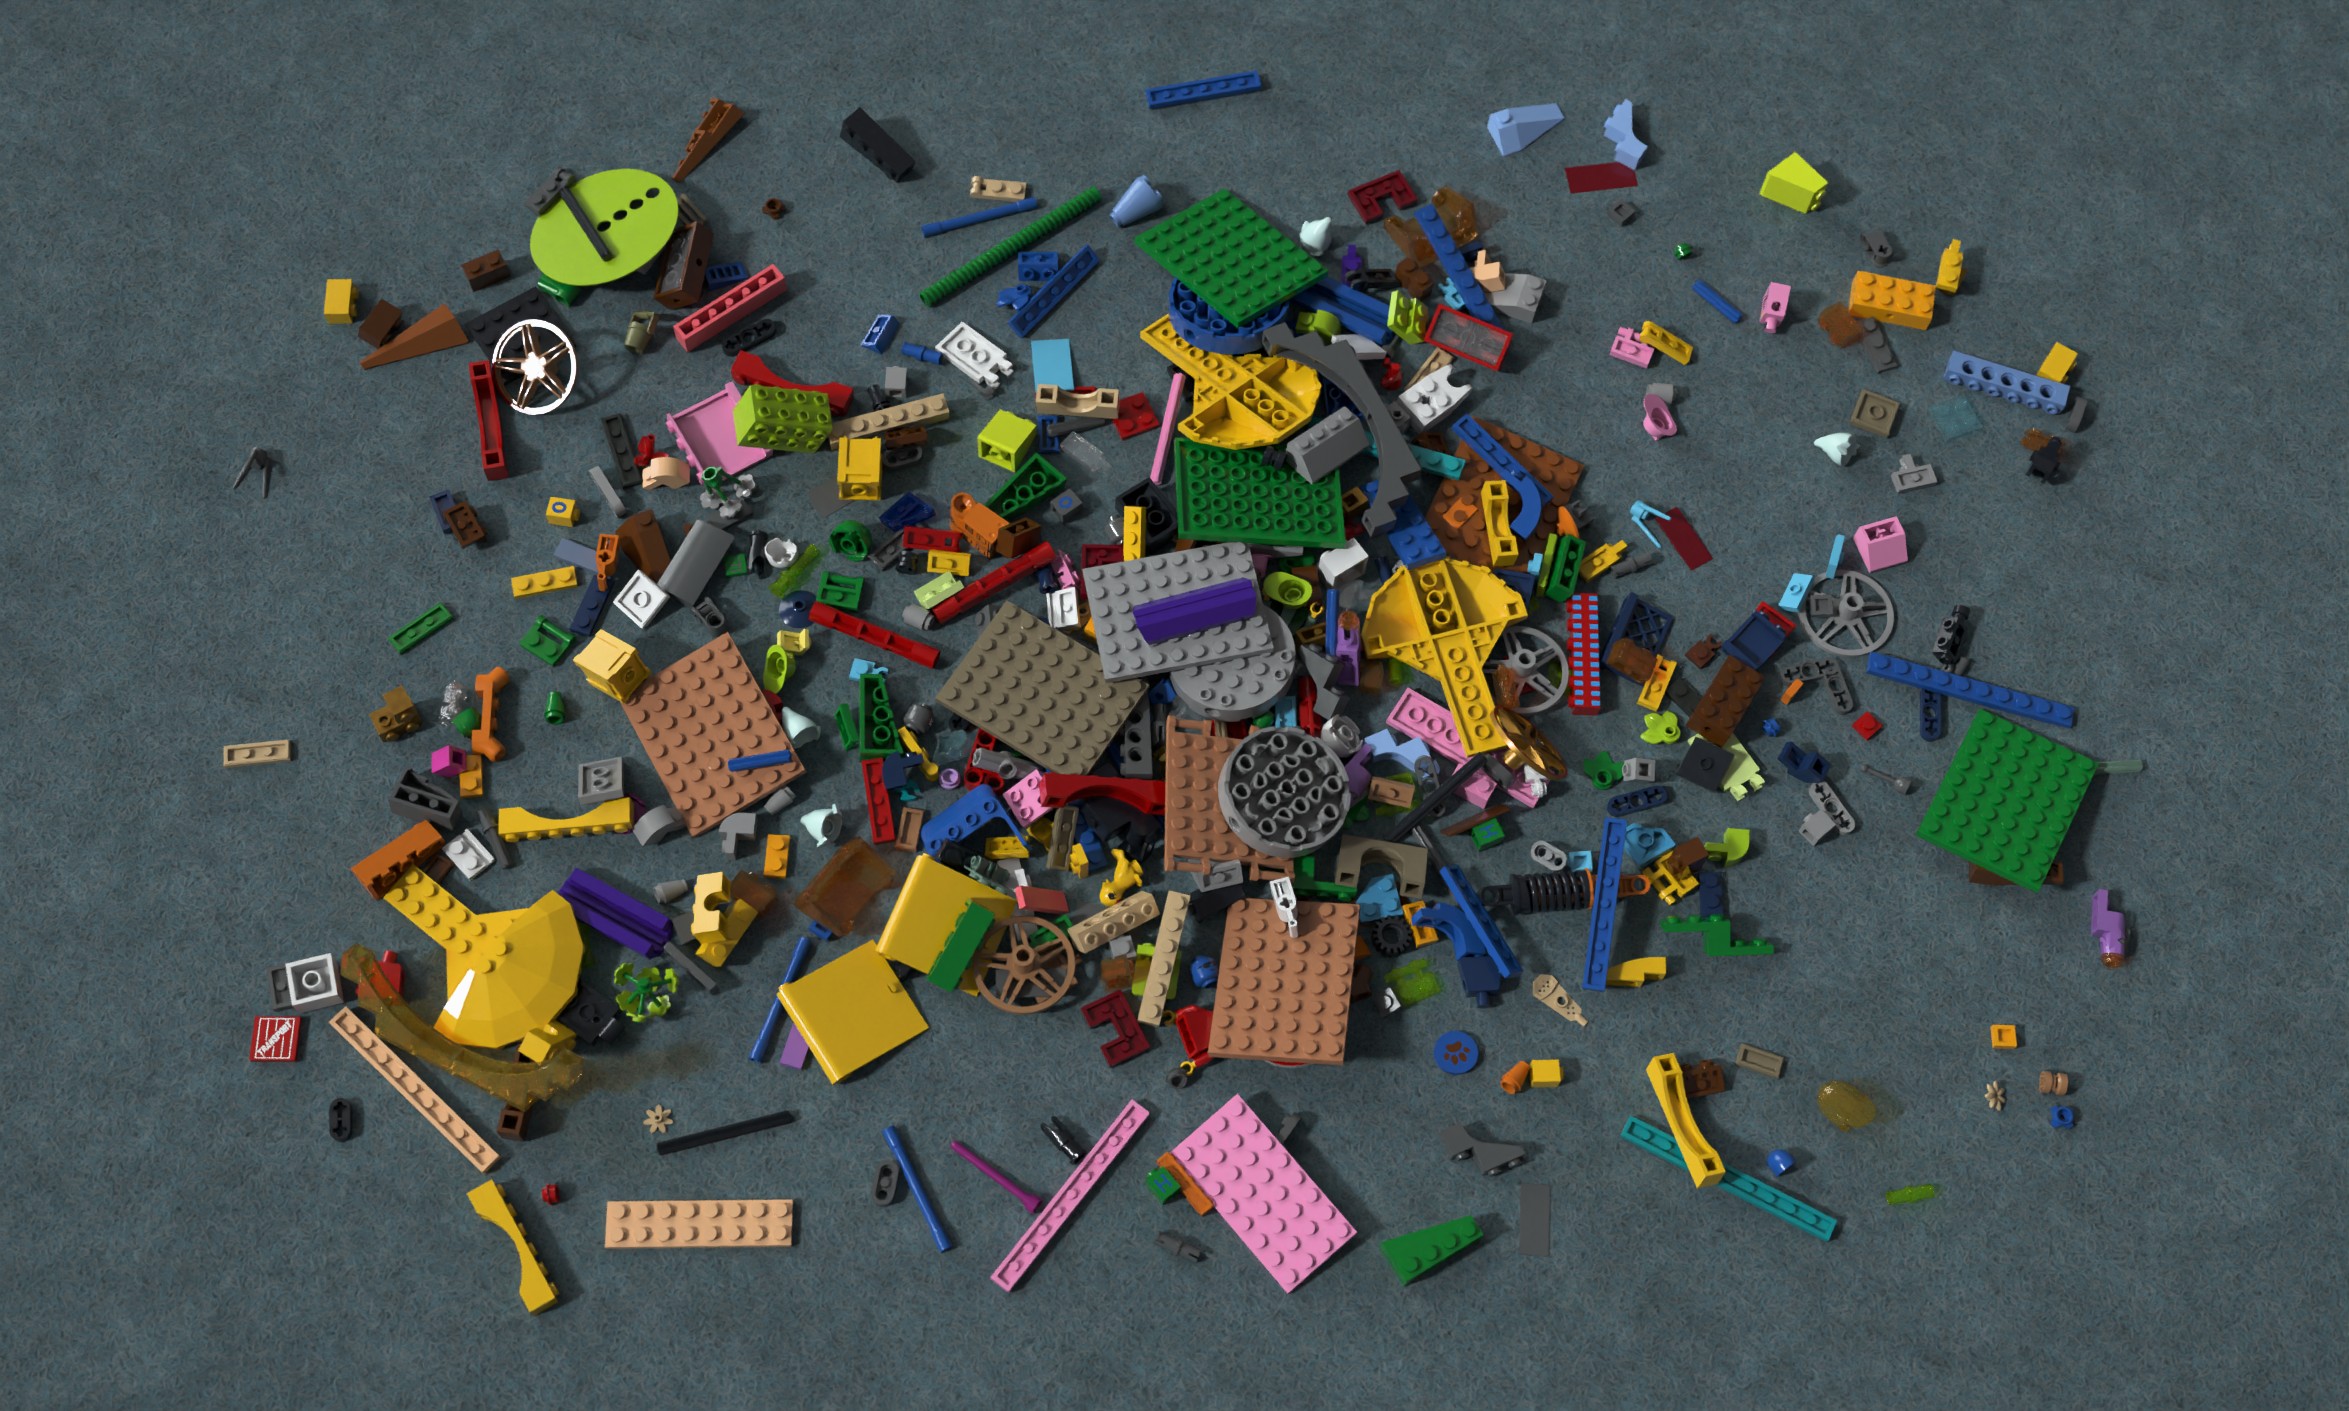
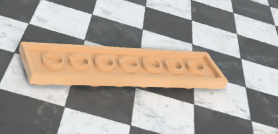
(699, 1224)

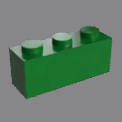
(1564, 568)

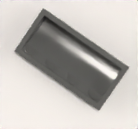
(695, 562)

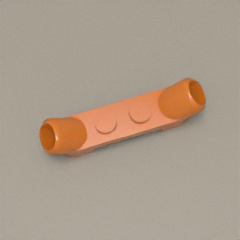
(483, 740)

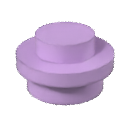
(949, 779)

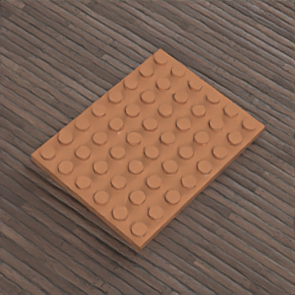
(700, 718)
(1282, 992)

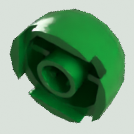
(851, 537)

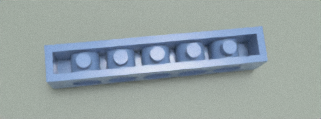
(2015, 381)

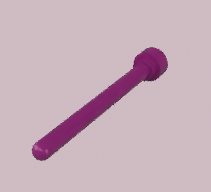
(1029, 1200)

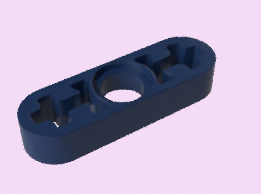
(1935, 705)
(1653, 802)

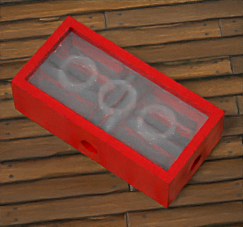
(1469, 337)

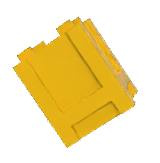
(860, 469)
(612, 666)

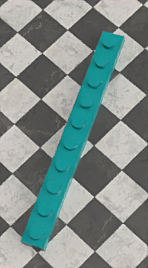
(1734, 1182)

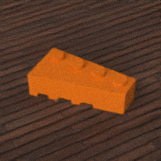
(387, 865)

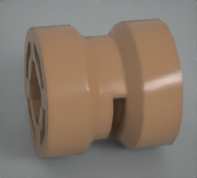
(2053, 1083)

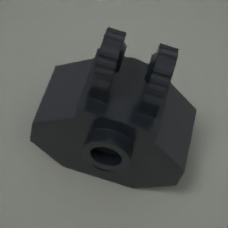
(2046, 459)

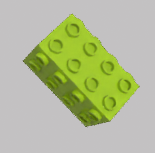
(782, 419)

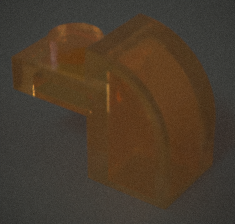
(1371, 676)

